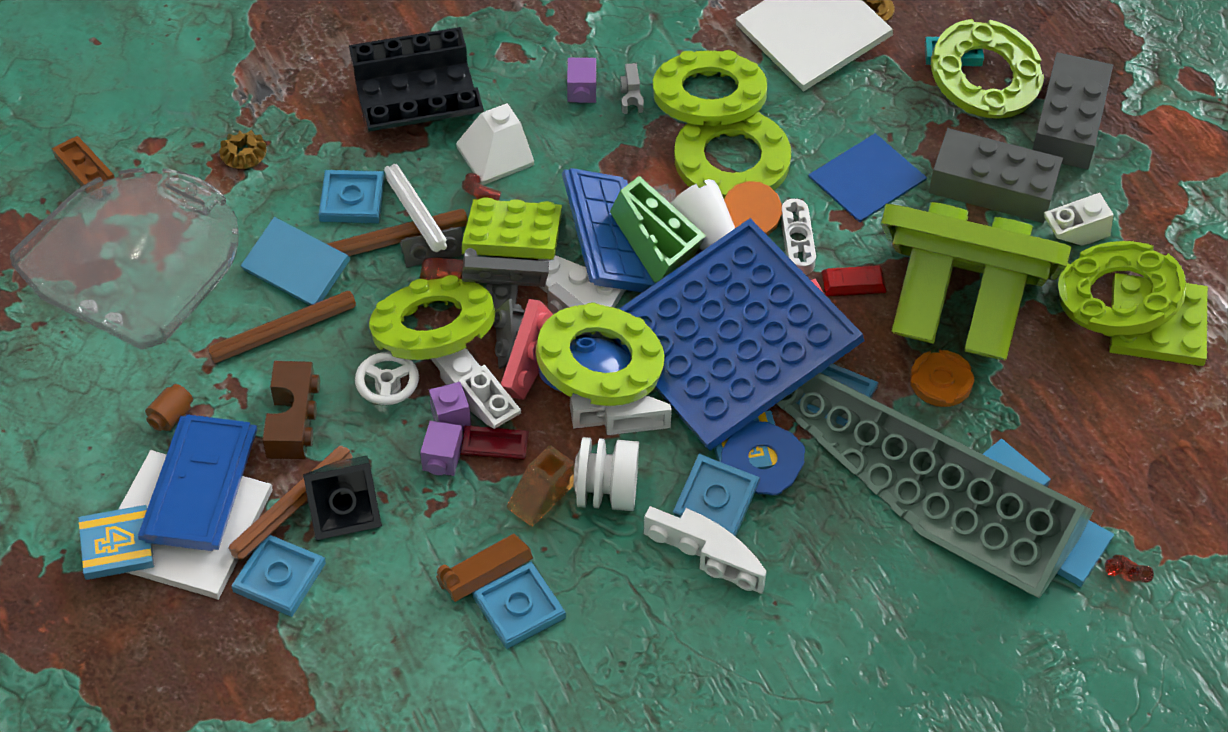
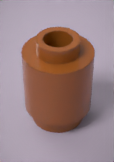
(168, 407)

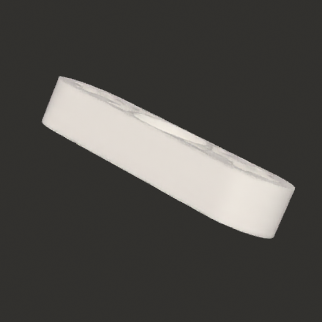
(802, 226)

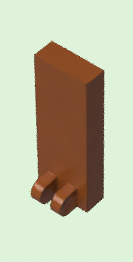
(81, 161)
(483, 567)

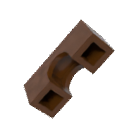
(289, 432)

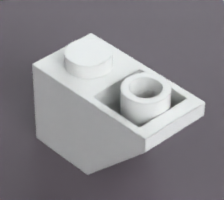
(1081, 220)

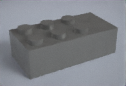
(1073, 109)
(995, 175)

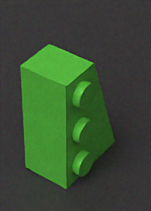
(655, 229)

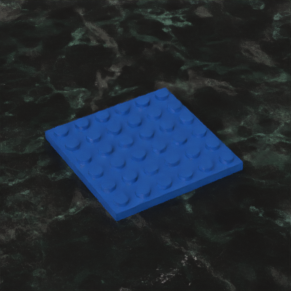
(739, 332)

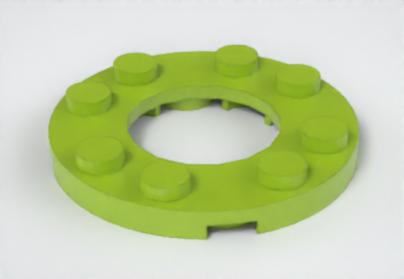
(1002, 40)
(690, 109)
(770, 138)
(1091, 313)
(405, 343)
(603, 389)

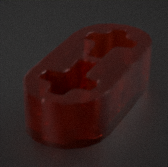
(440, 267)

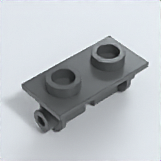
(417, 249)
(507, 324)

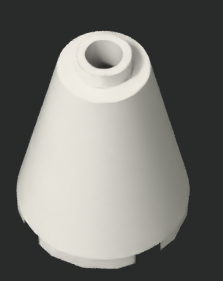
(706, 210)

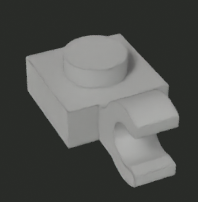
(631, 86)

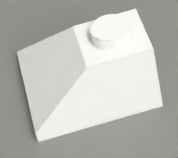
(495, 145)

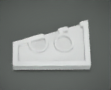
(576, 281)

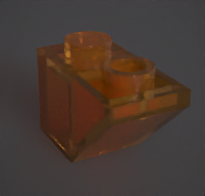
(542, 485)

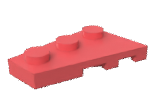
(522, 364)

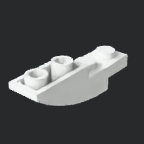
(482, 390)
(718, 549)

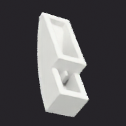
(633, 417)

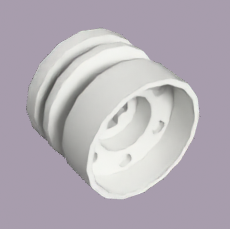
(607, 474)

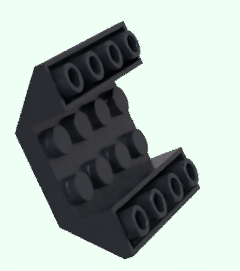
(414, 79)

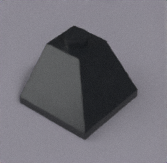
(342, 498)

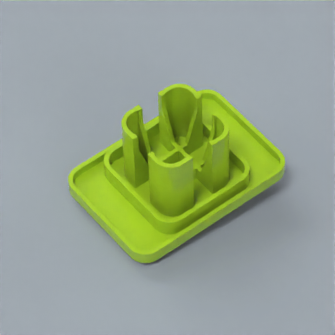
(946, 240)

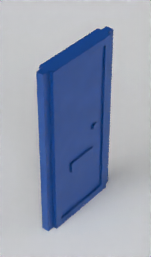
(604, 247)
(198, 483)

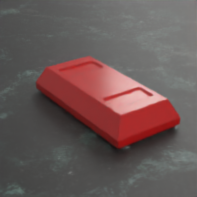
(853, 280)

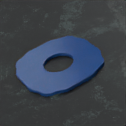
(786, 446)

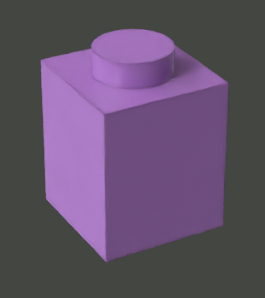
(581, 80)
(450, 405)
(441, 448)

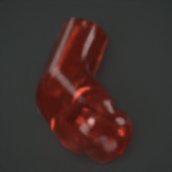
(478, 191)
(1128, 569)

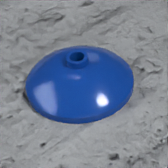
(596, 355)

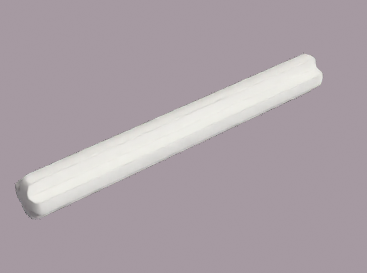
(415, 208)

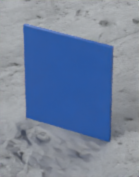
(867, 177)

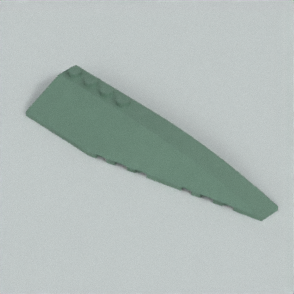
(944, 486)

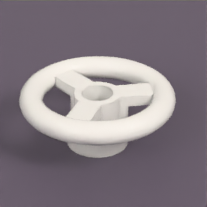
(386, 381)

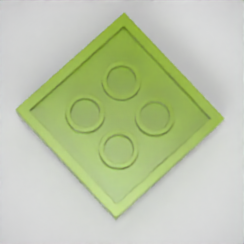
(513, 228)
(1179, 339)

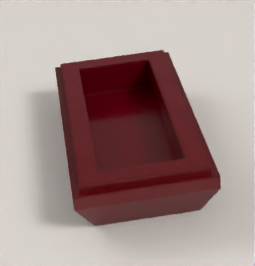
(494, 442)

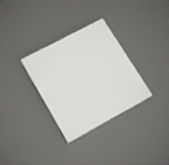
(813, 35)
(193, 568)

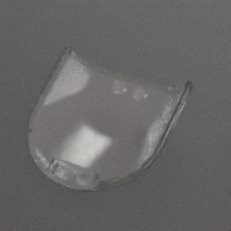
(132, 252)

